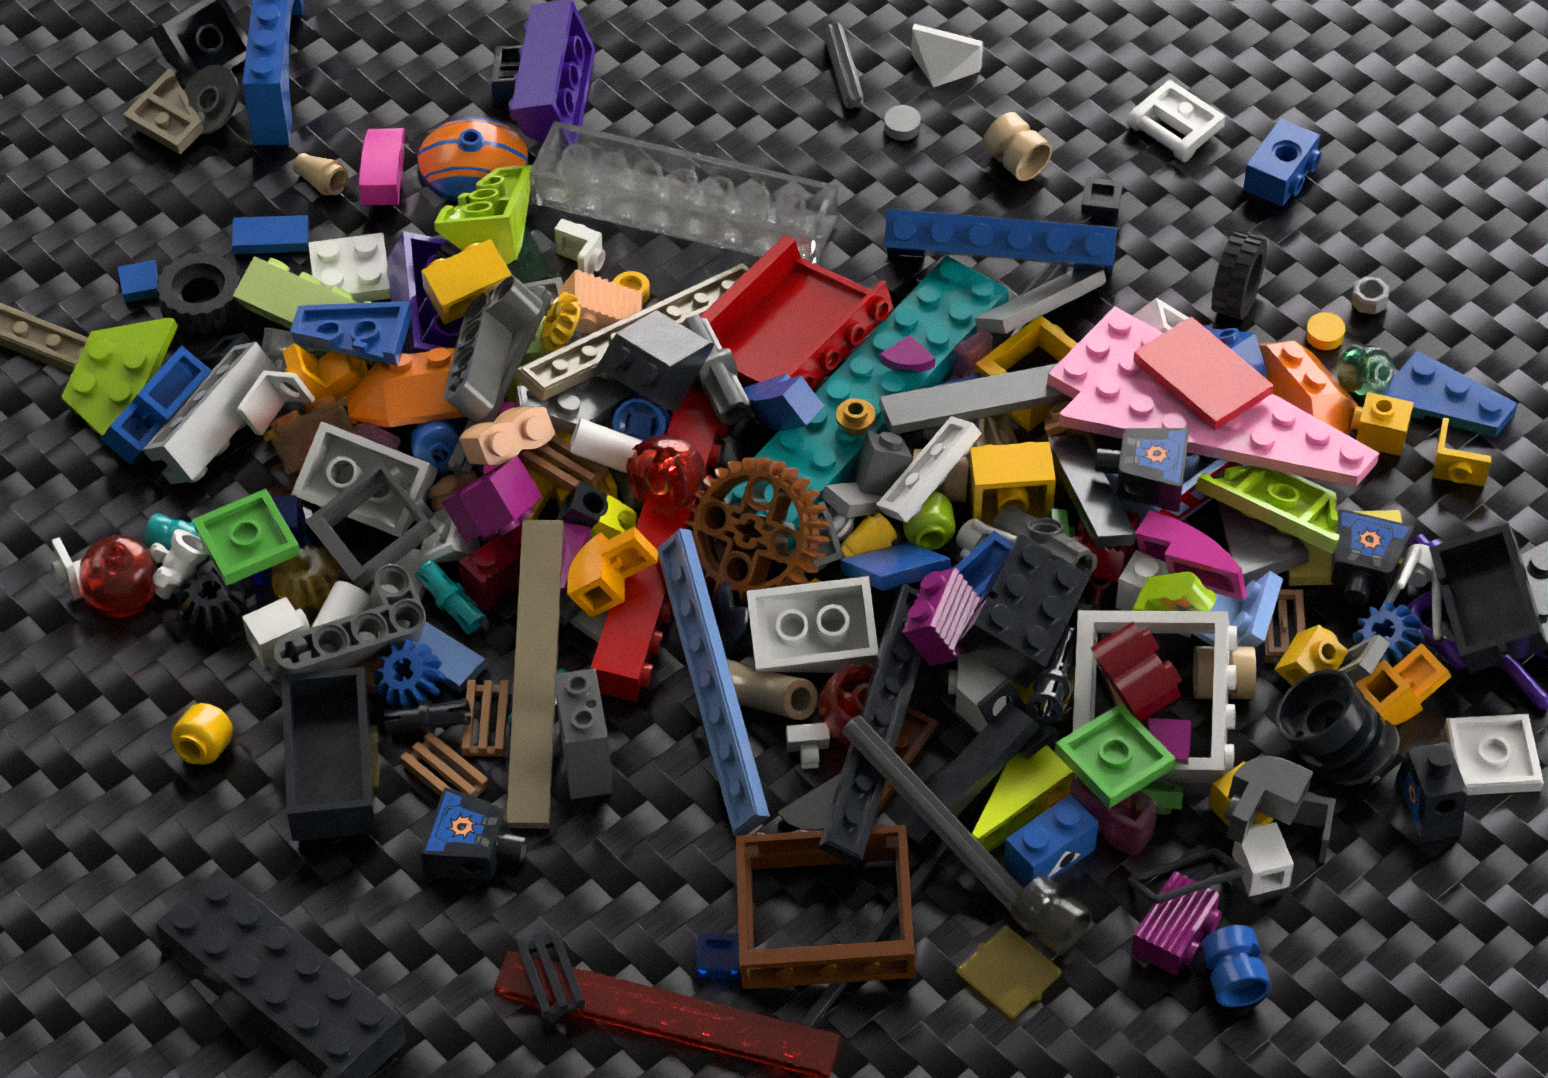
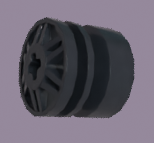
(1331, 725)

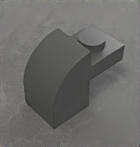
(1267, 787)

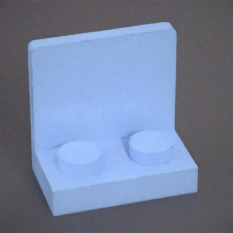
(1253, 613)

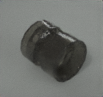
(1056, 919)

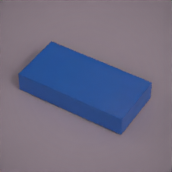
(270, 234)

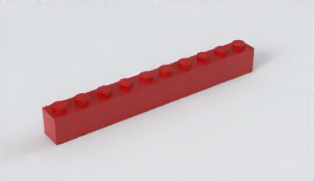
(633, 626)

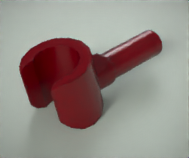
(1099, 590)

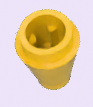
(868, 536)

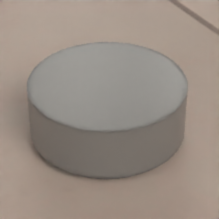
(902, 122)

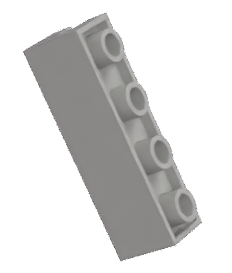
(208, 416)

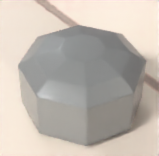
(1370, 295)

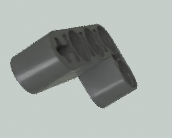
(485, 345)
(344, 631)

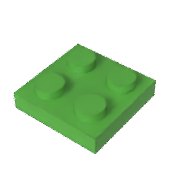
(246, 537)
(1115, 755)

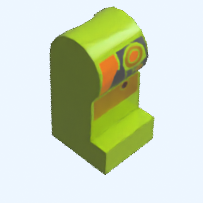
(1175, 593)

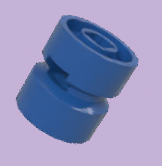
(641, 419)
(1237, 967)

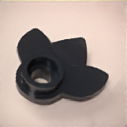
(730, 620)

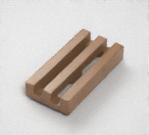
(559, 452)
(1270, 651)
(486, 691)
(434, 744)

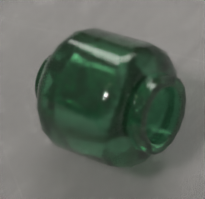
(1364, 370)

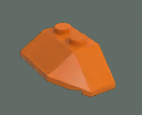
(1307, 384)
(404, 392)

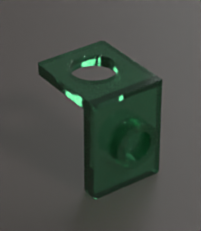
(529, 263)

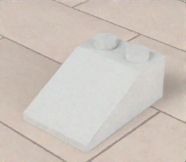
(813, 626)

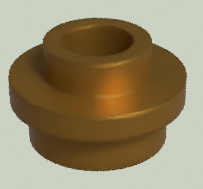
(855, 424)

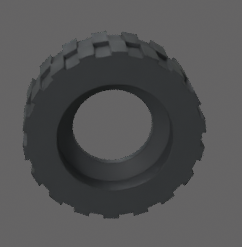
(194, 270)
(1239, 275)

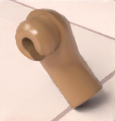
(446, 487)

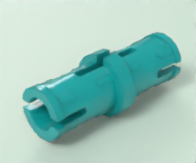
(450, 596)

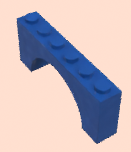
(268, 70)
(980, 236)

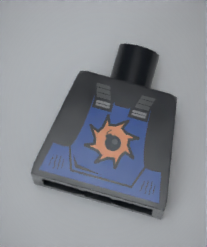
(1148, 466)
(1368, 554)
(1429, 778)
(468, 839)

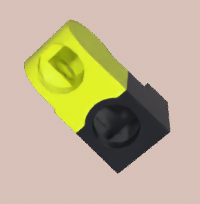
(597, 510)

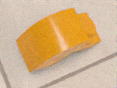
(329, 375)
(602, 566)
(1401, 689)

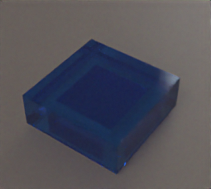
(718, 955)

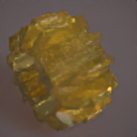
(306, 577)

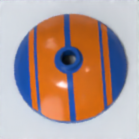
(467, 151)

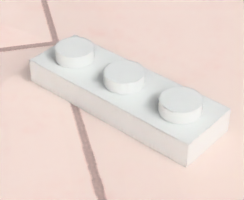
(929, 469)

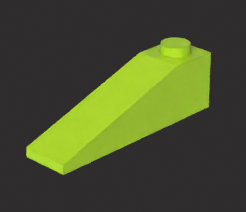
(491, 212)

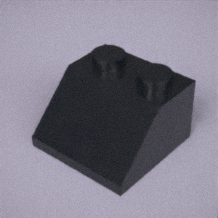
(201, 37)
(656, 358)

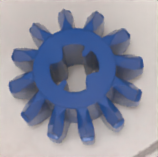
(1397, 625)
(393, 675)

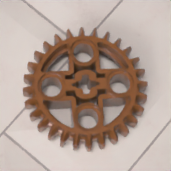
(772, 526)

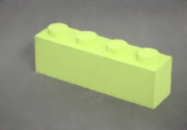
(276, 293)

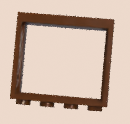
(825, 962)

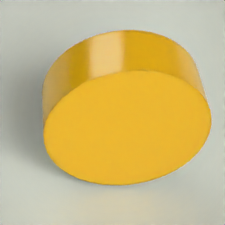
(634, 280)
(1325, 331)

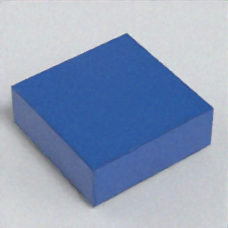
(138, 281)

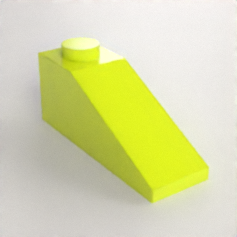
(1021, 795)

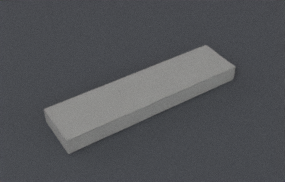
(1040, 300)

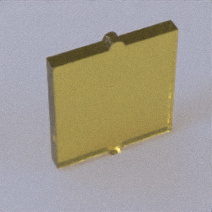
(1009, 971)

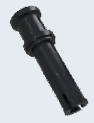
(1053, 683)

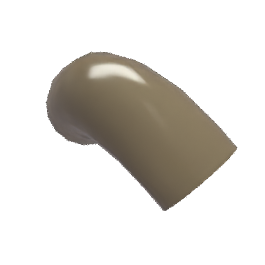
(773, 691)

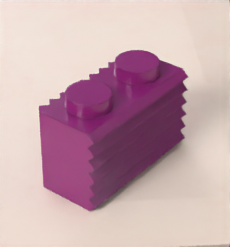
(940, 615)
(1173, 928)

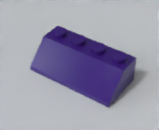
(552, 70)
(410, 256)

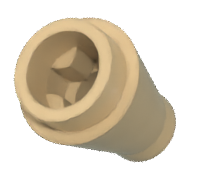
(324, 174)

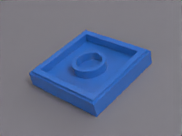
(894, 565)

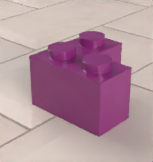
(493, 502)

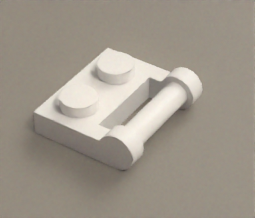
(1182, 112)

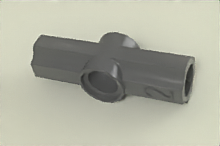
(719, 376)
(1048, 534)

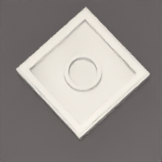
(1495, 753)

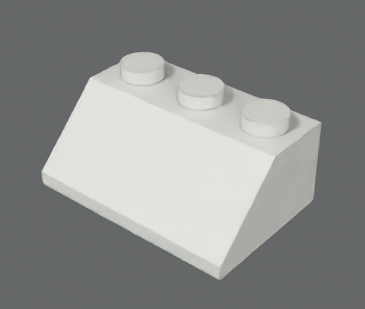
(342, 458)

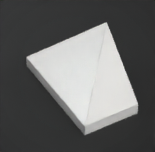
(945, 55)
(446, 542)

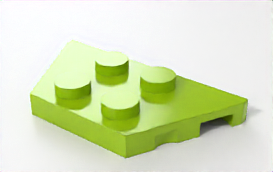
(115, 369)
(1280, 500)

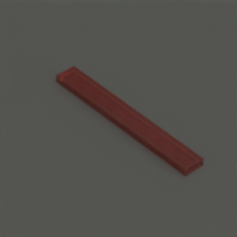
(682, 1018)

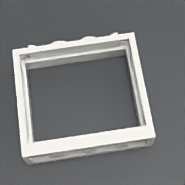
(1224, 677)

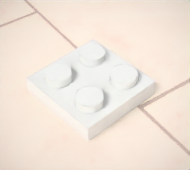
(353, 265)

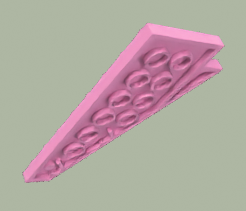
(1118, 395)

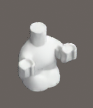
(178, 563)

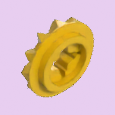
(560, 322)

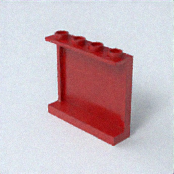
(794, 317)

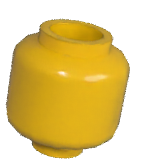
(202, 734)

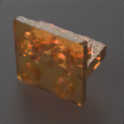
(294, 434)

